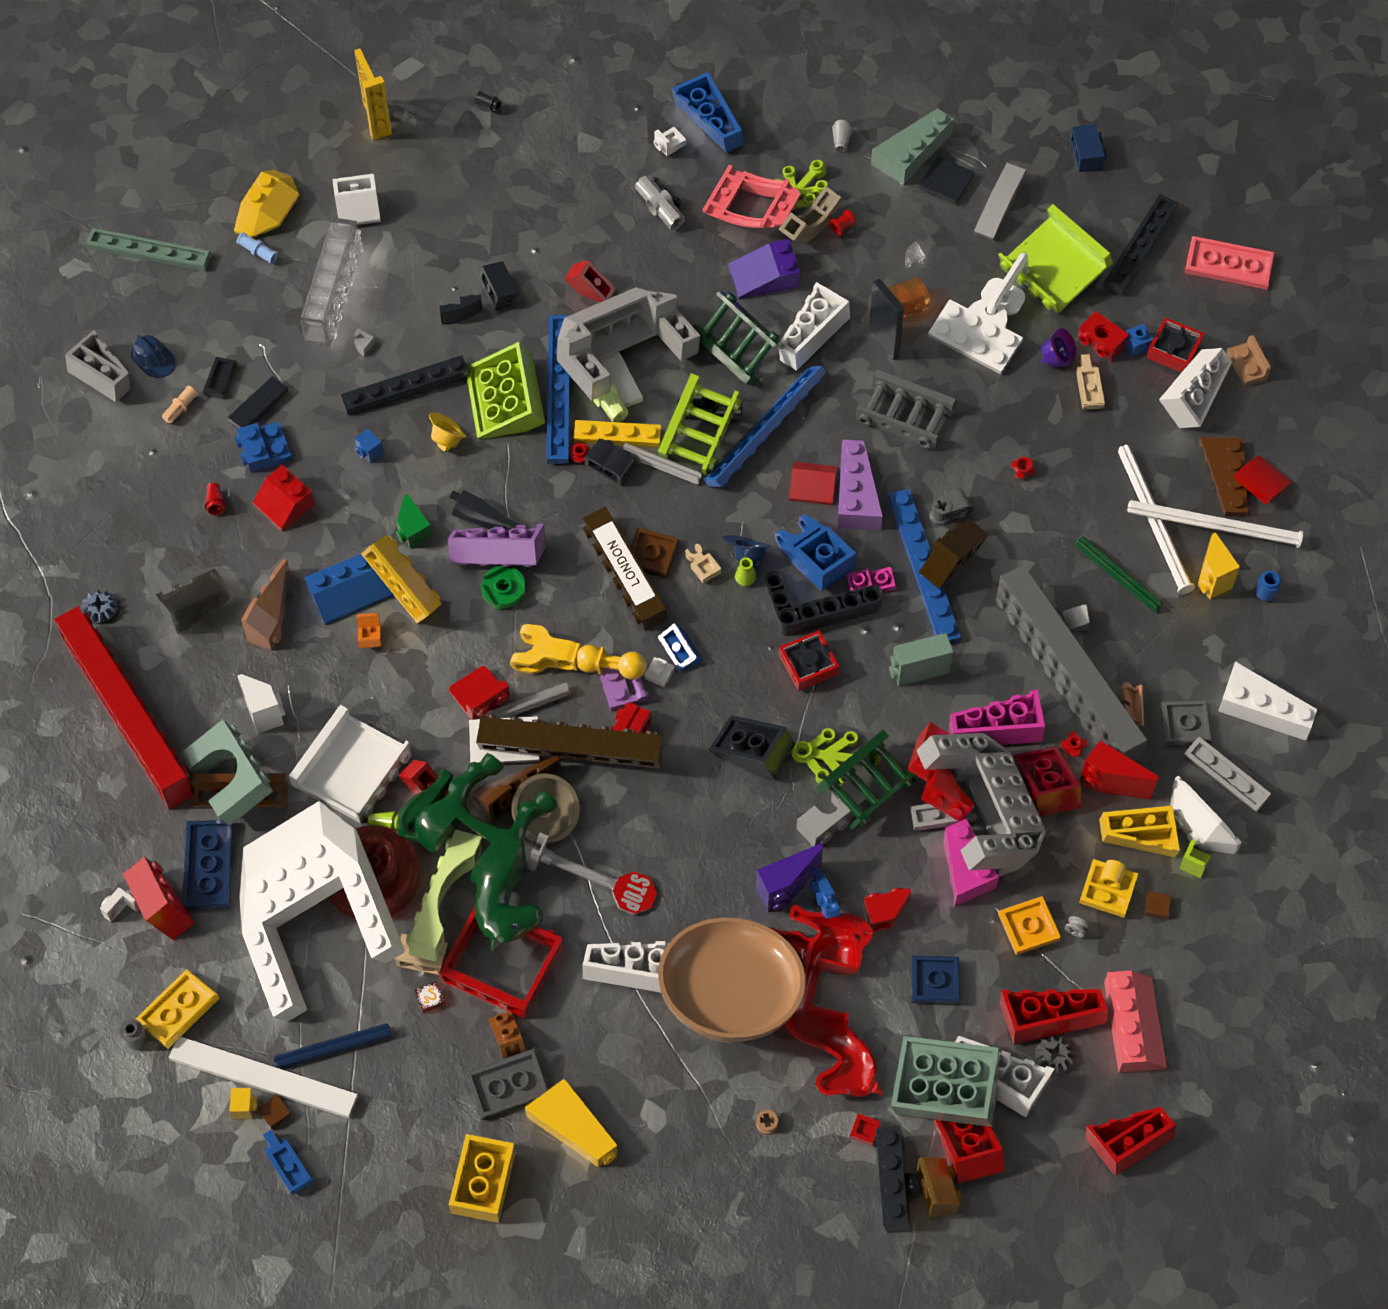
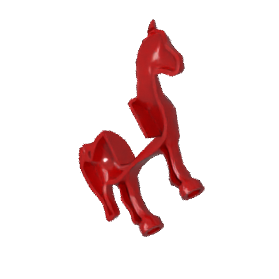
(837, 952)

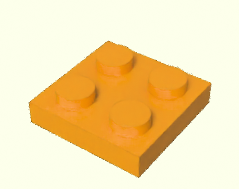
(1029, 925)

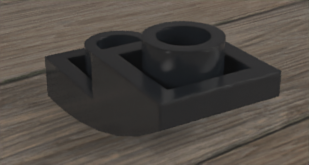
(468, 307)

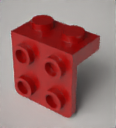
(479, 693)

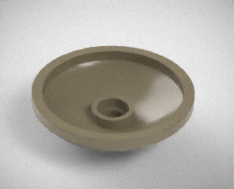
(554, 824)

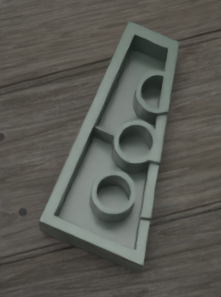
(913, 146)

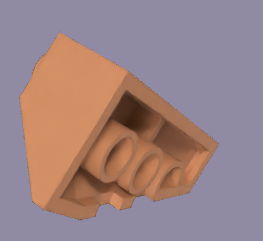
(265, 614)

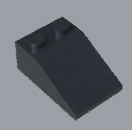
(753, 745)

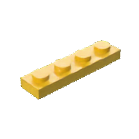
(619, 433)

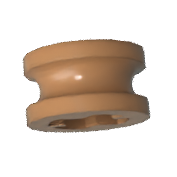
(772, 1117)

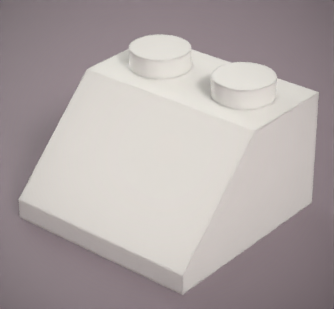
(262, 703)

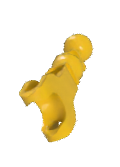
(570, 656)

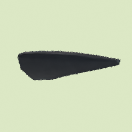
(478, 512)

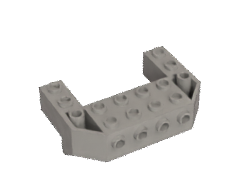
(616, 326)
(999, 796)

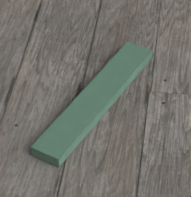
(148, 249)

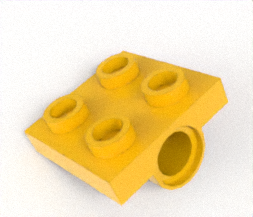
(1108, 887)

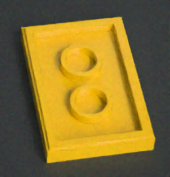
(177, 1008)

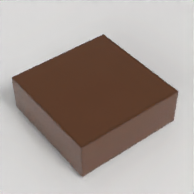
(1157, 905)
(274, 1112)

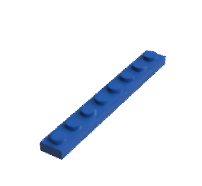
(557, 399)
(760, 431)
(918, 552)

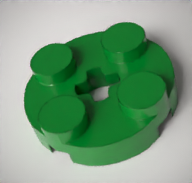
(506, 576)

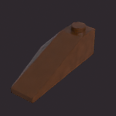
(497, 796)

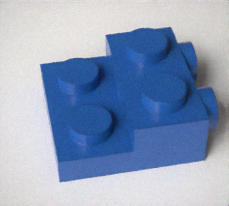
(262, 446)

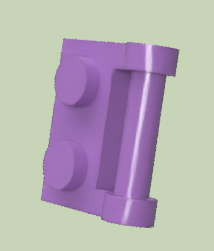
(617, 690)

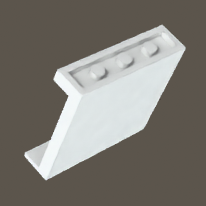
(349, 765)

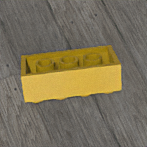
(401, 578)

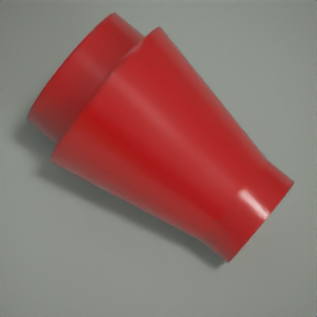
(215, 502)

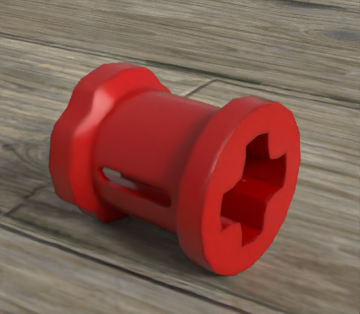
(842, 222)

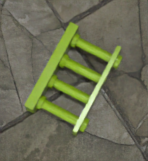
(684, 408)

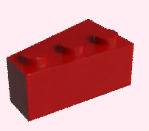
(157, 898)
(1130, 1139)

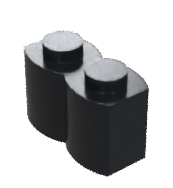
(610, 461)

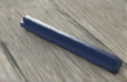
(332, 1046)

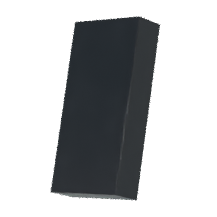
(219, 377)

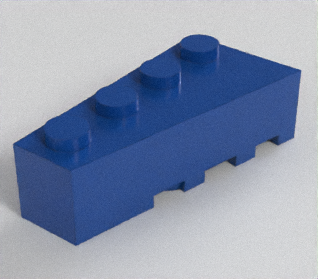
(708, 109)

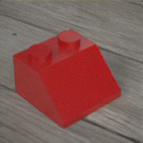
(283, 498)

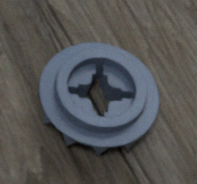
(107, 610)

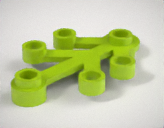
(817, 171)
(830, 756)

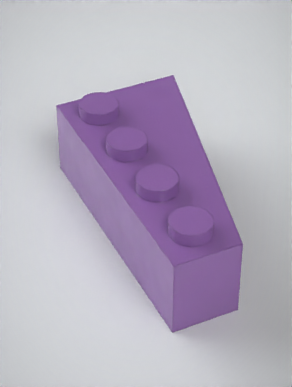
(497, 546)

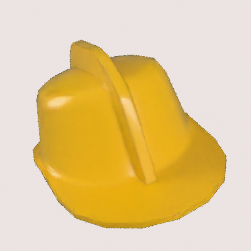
(445, 431)

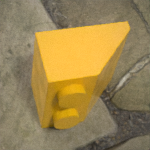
(1218, 569)

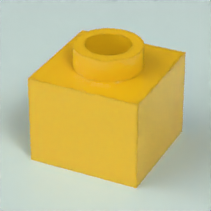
(242, 1103)

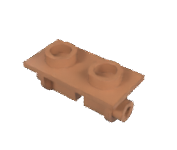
(1133, 702)

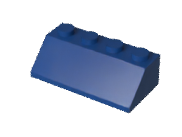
(346, 588)

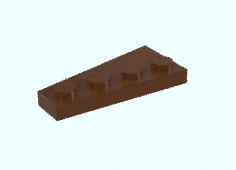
(1224, 459)

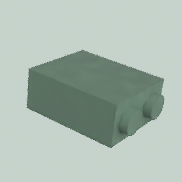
(921, 659)

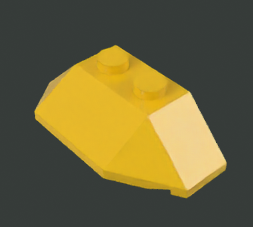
(266, 203)

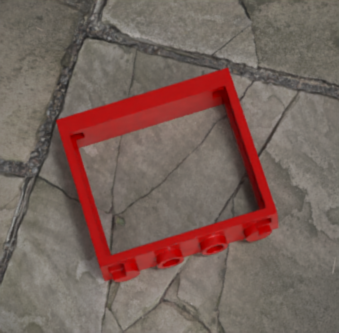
(488, 993)

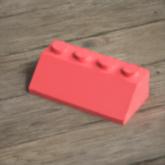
(1134, 1022)

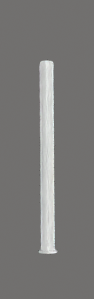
(1215, 523)
(1157, 525)

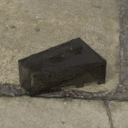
(194, 601)

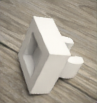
(659, 672)

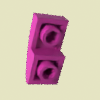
(882, 578)

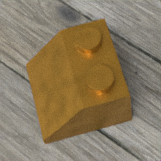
(937, 1187)

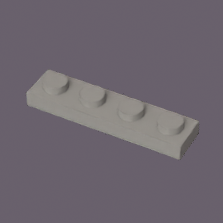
(1227, 774)

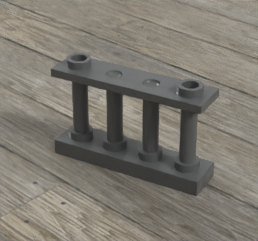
(911, 392)

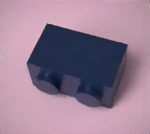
(1087, 147)

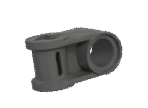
(950, 507)

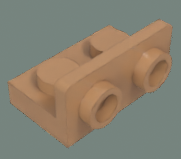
(1249, 362)

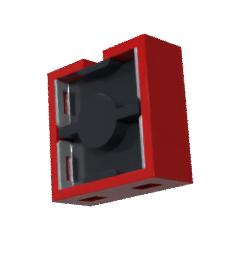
(1175, 345)
(808, 660)

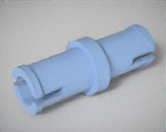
(257, 247)

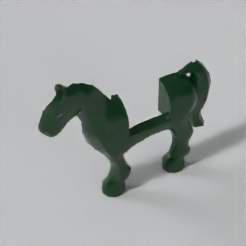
(502, 861)

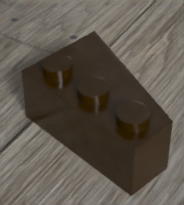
(952, 550)

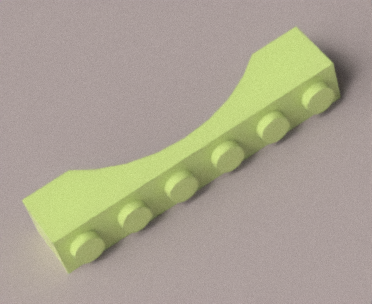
(460, 857)

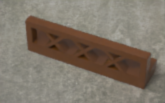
(217, 782)

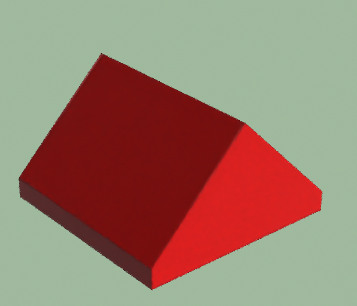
(812, 483)

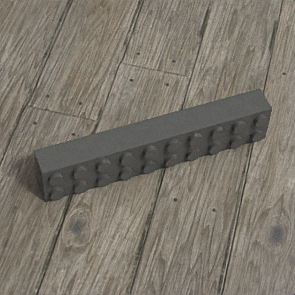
(1068, 664)

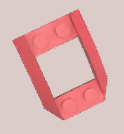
(732, 181)

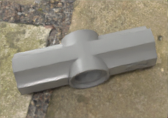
(660, 202)

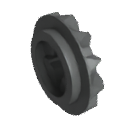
(1059, 1064)

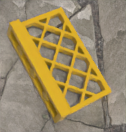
(373, 98)

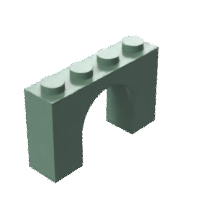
(249, 783)

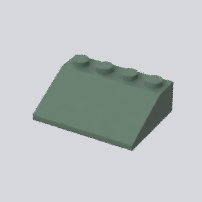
(946, 1081)

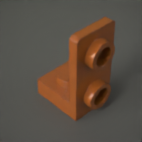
(507, 1034)

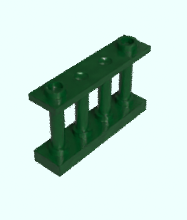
(718, 346)
(847, 770)

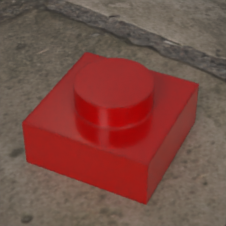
(864, 1129)

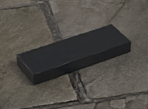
(258, 403)

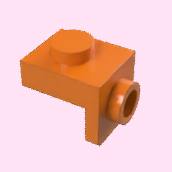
(369, 630)

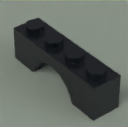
(892, 1179)

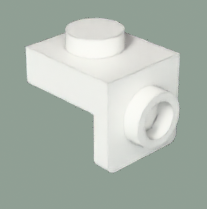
(669, 141)
(116, 903)

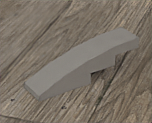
(1000, 201)

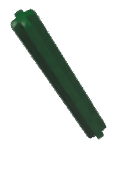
(1118, 574)

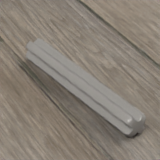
(664, 464)
(532, 701)

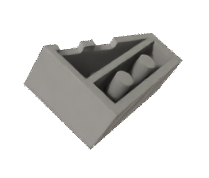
(98, 367)

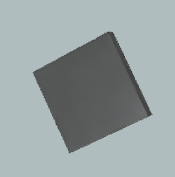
(1185, 722)

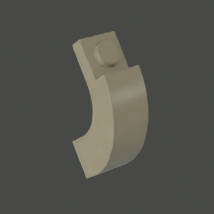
(814, 220)

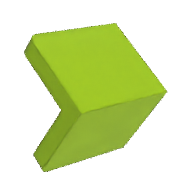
(1194, 860)

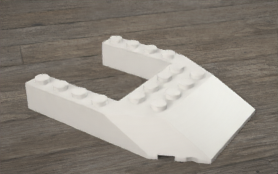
(291, 873)

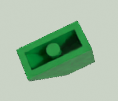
(412, 524)

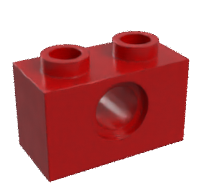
(1113, 339)

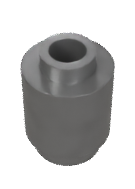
(133, 1034)

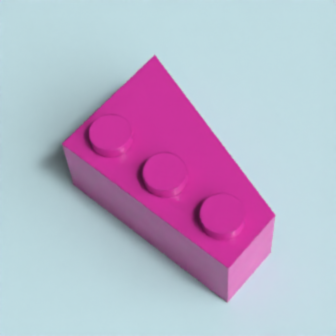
(965, 883)

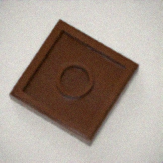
(654, 551)

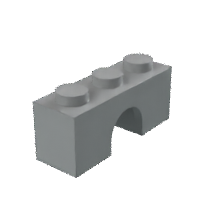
(819, 827)

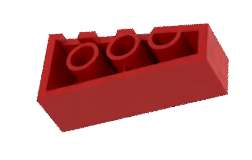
(1051, 1013)

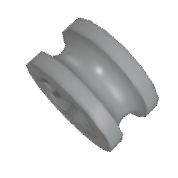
(1076, 926)

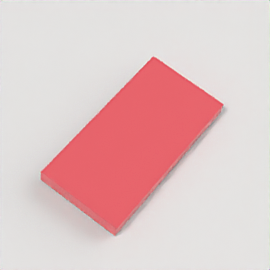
(1229, 262)

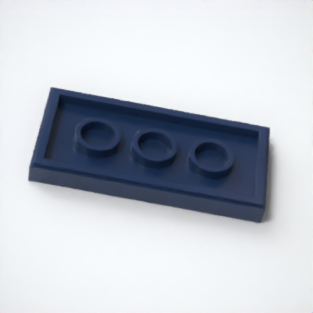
(208, 865)

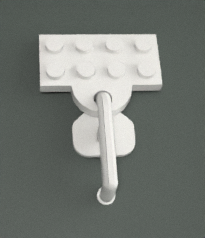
(981, 328)

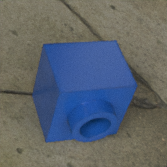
(1138, 339)
(368, 446)

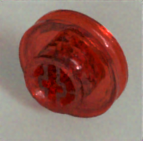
(393, 865)

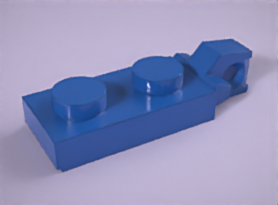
(824, 894)
(286, 1163)

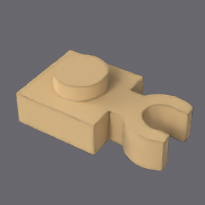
(703, 566)

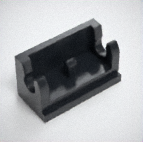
(498, 285)

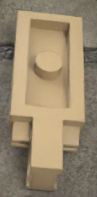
(1089, 384)

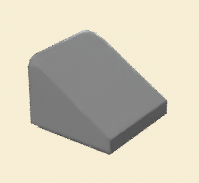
(1077, 618)

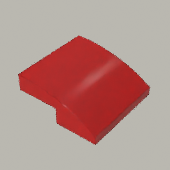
(1262, 479)

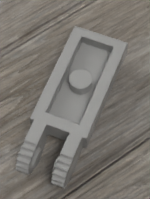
(929, 817)

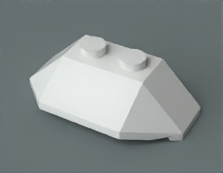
(1200, 821)

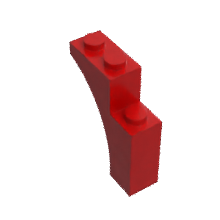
(941, 788)

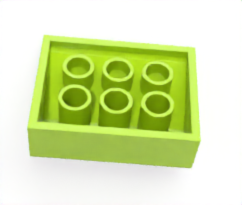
(505, 393)

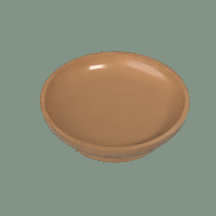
(731, 979)

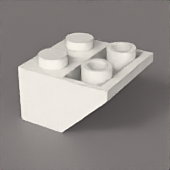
(357, 199)

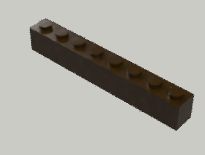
(570, 742)

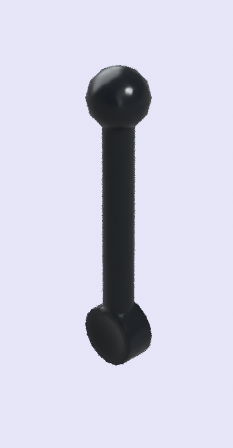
(677, 202)

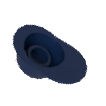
(152, 356)
(747, 548)

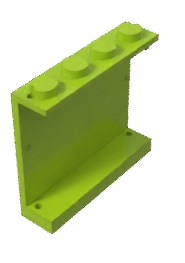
(1060, 260)

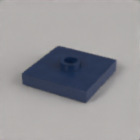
(935, 979)

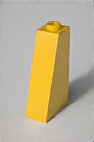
(571, 1122)

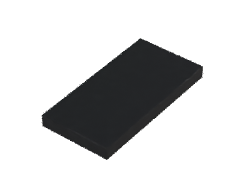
(886, 319)

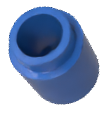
(1268, 586)

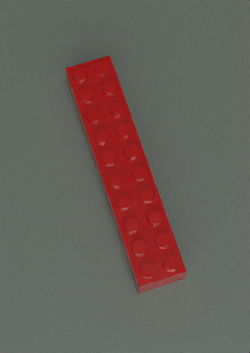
(125, 707)

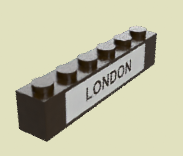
(625, 569)

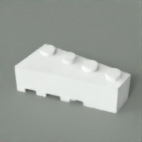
(1196, 388)

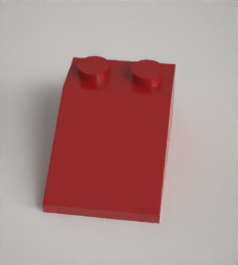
(1116, 774)
(970, 1149)

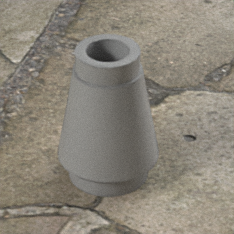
(841, 135)

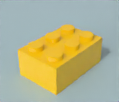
(482, 1178)

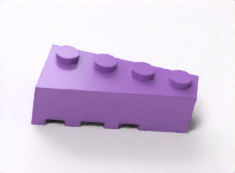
(857, 492)

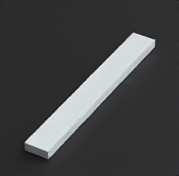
(263, 1077)

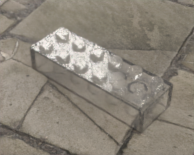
(331, 282)

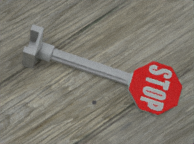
(632, 892)

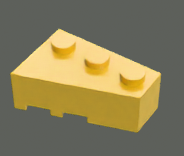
(1142, 829)

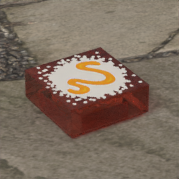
(429, 997)

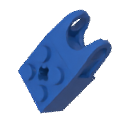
(817, 552)

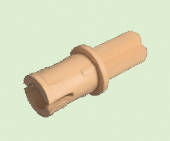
(179, 404)

